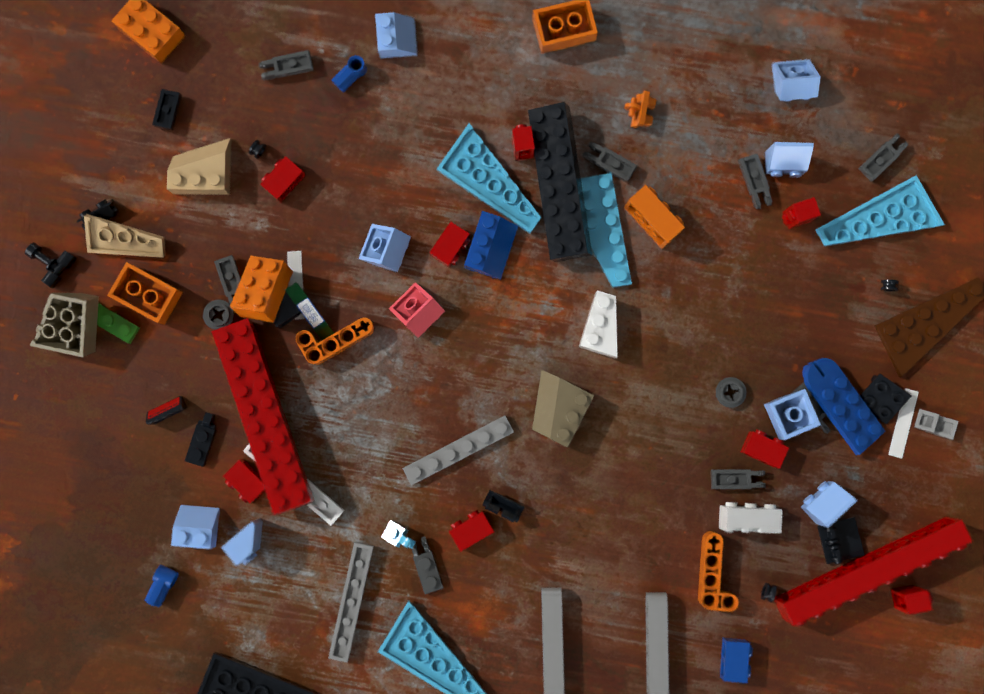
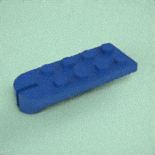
(842, 404)

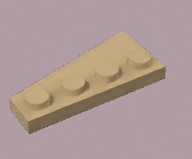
(118, 239)

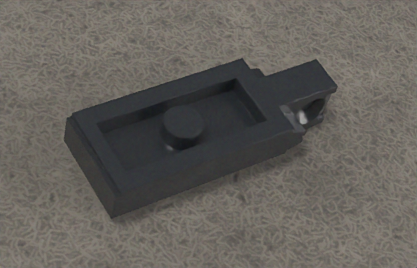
(202, 440)

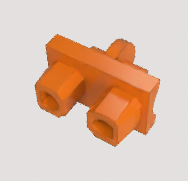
(638, 109)

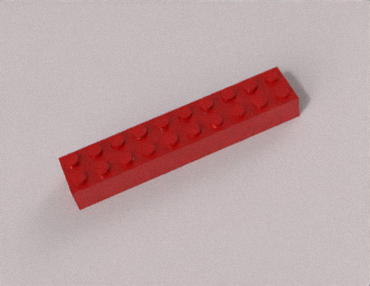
(262, 416)
(872, 570)

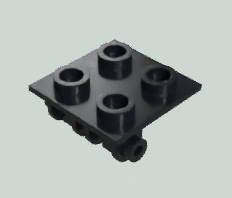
(884, 397)
(840, 541)

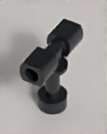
(54, 266)

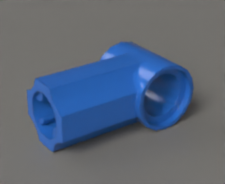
(348, 75)
(163, 580)

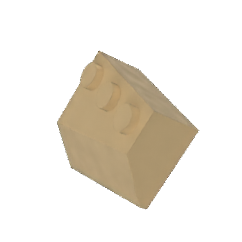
(201, 170)

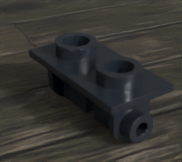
(103, 209)
(510, 510)

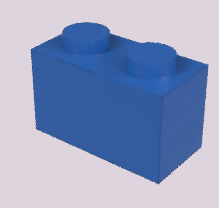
(735, 660)

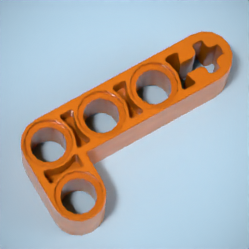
(338, 337)
(715, 570)

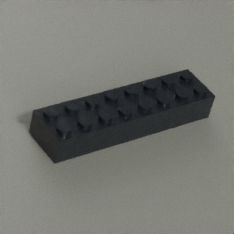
(560, 182)

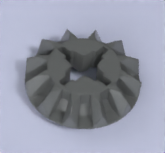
(209, 314)
(734, 384)

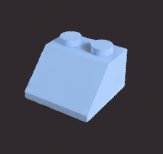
(395, 35)
(795, 80)
(788, 158)
(385, 247)
(792, 414)
(827, 503)
(196, 527)
(245, 544)

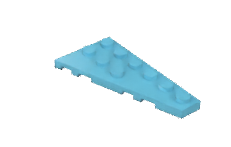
(481, 174)
(893, 212)
(606, 228)
(422, 652)

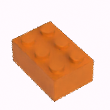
(564, 25)
(148, 28)
(654, 216)
(261, 288)
(145, 293)

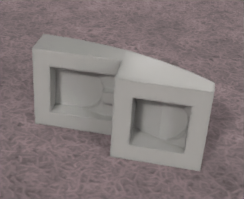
(936, 424)

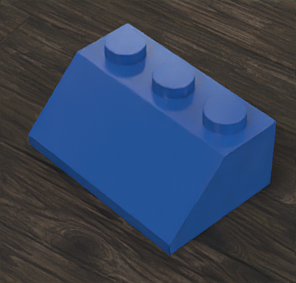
(491, 245)

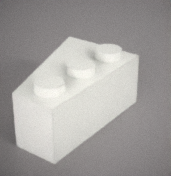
(601, 326)
(750, 518)

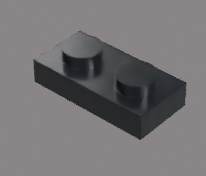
(166, 109)

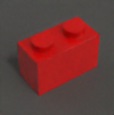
(522, 142)
(282, 179)
(801, 213)
(450, 245)
(764, 449)
(245, 481)
(470, 530)
(911, 599)

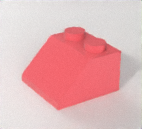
(417, 310)

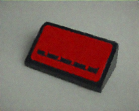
(165, 410)

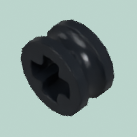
(257, 149)
(889, 285)
(768, 592)

